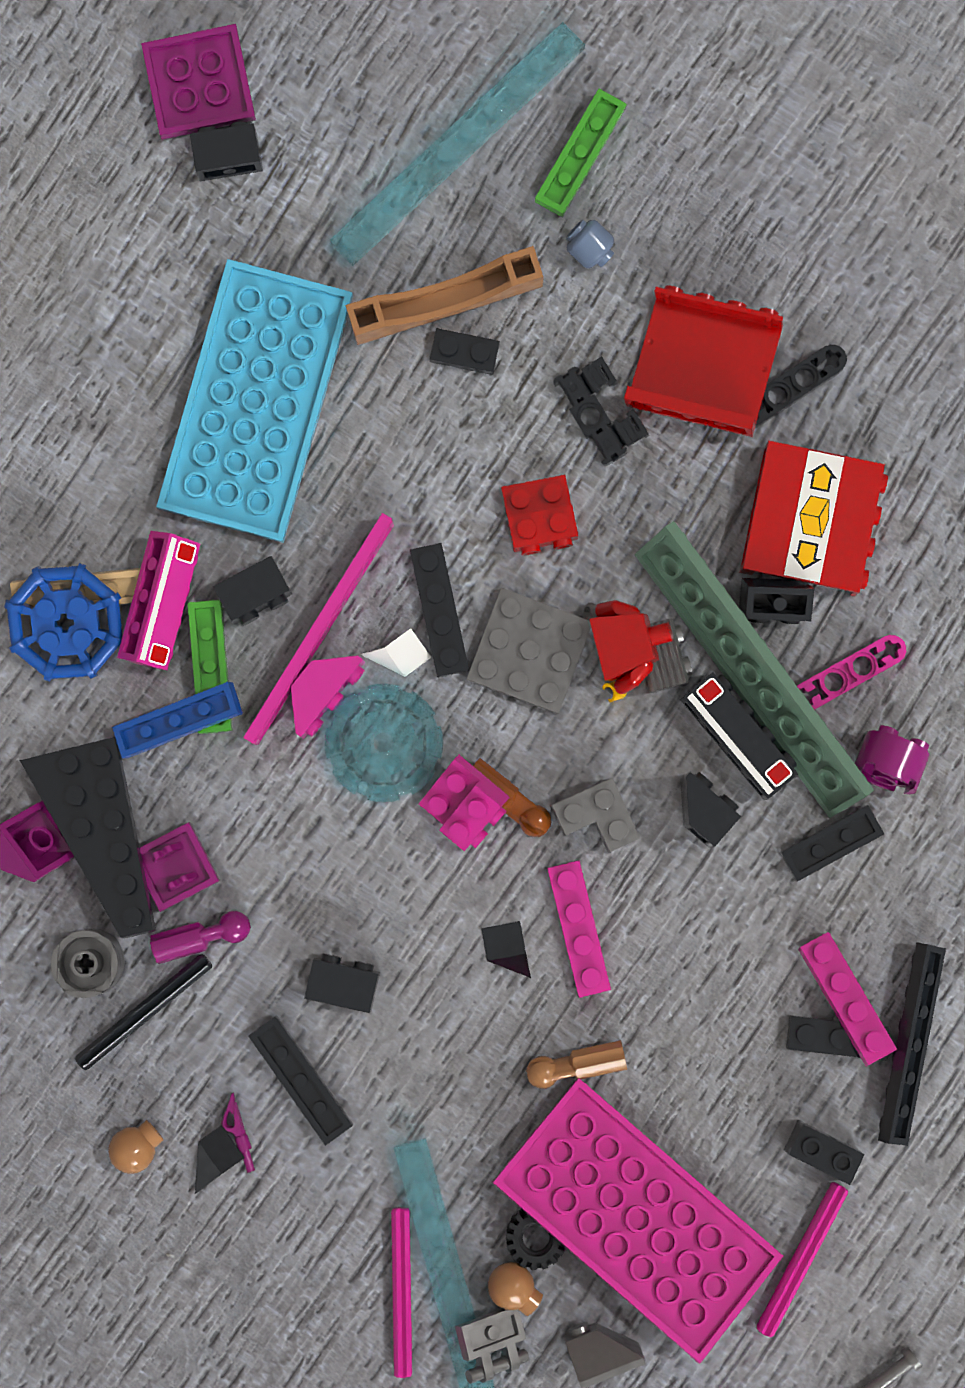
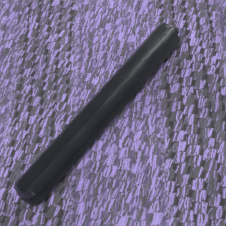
(143, 1012)

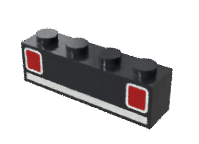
(739, 736)

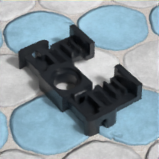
(607, 439)

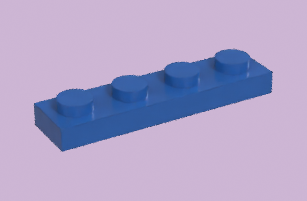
(177, 720)

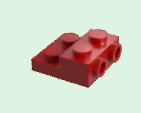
(540, 514)

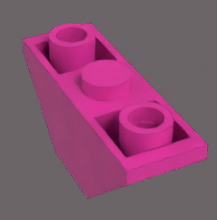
(320, 689)

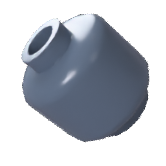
(590, 244)

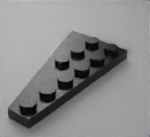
(94, 813)

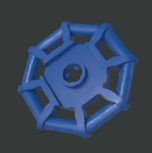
(53, 637)

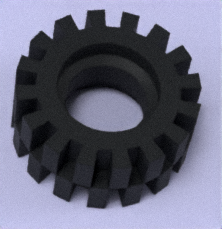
(524, 1255)

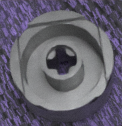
(74, 977)

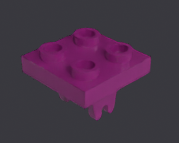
(176, 867)

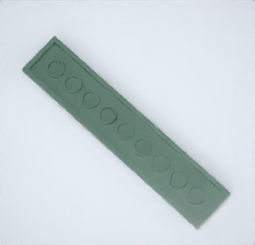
(753, 670)

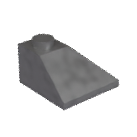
(601, 1353)

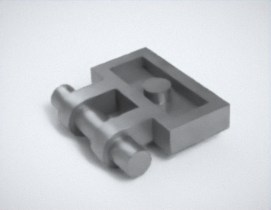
(488, 1334)

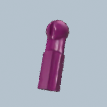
(195, 937)

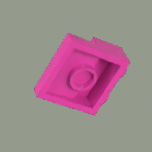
(464, 803)

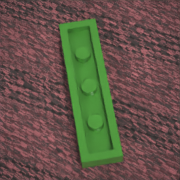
(580, 152)
(208, 651)

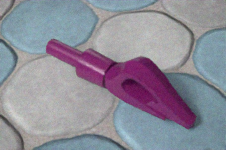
(238, 1130)

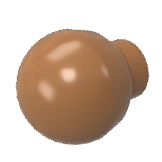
(134, 1148)
(514, 1288)

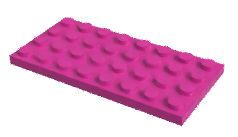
(638, 1220)

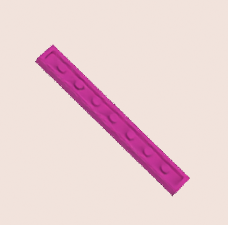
(319, 629)

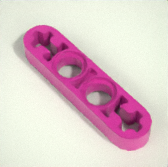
(849, 677)

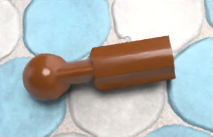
(532, 818)

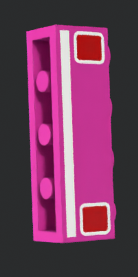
(159, 600)

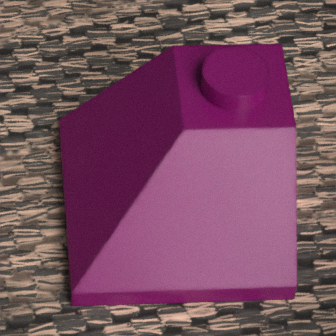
(32, 844)

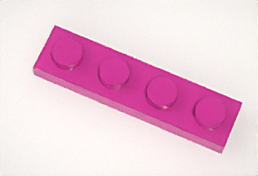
(579, 929)
(847, 999)

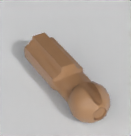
(581, 1064)

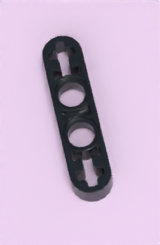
(793, 390)

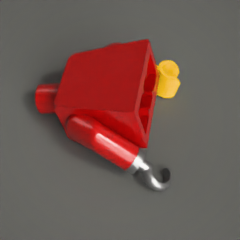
(625, 644)

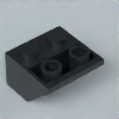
(704, 812)

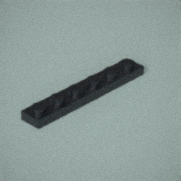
(911, 1044)

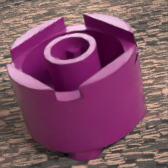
(892, 760)

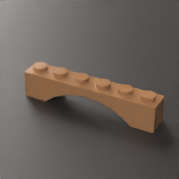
(490, 283)

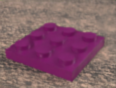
(198, 81)

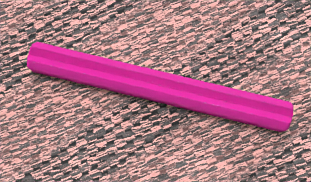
(802, 1259)
(401, 1292)

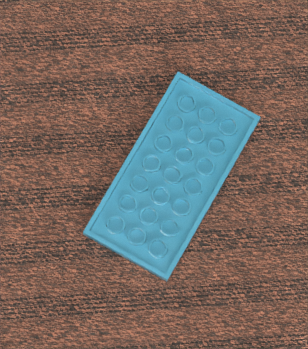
(255, 401)

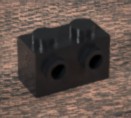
(776, 600)

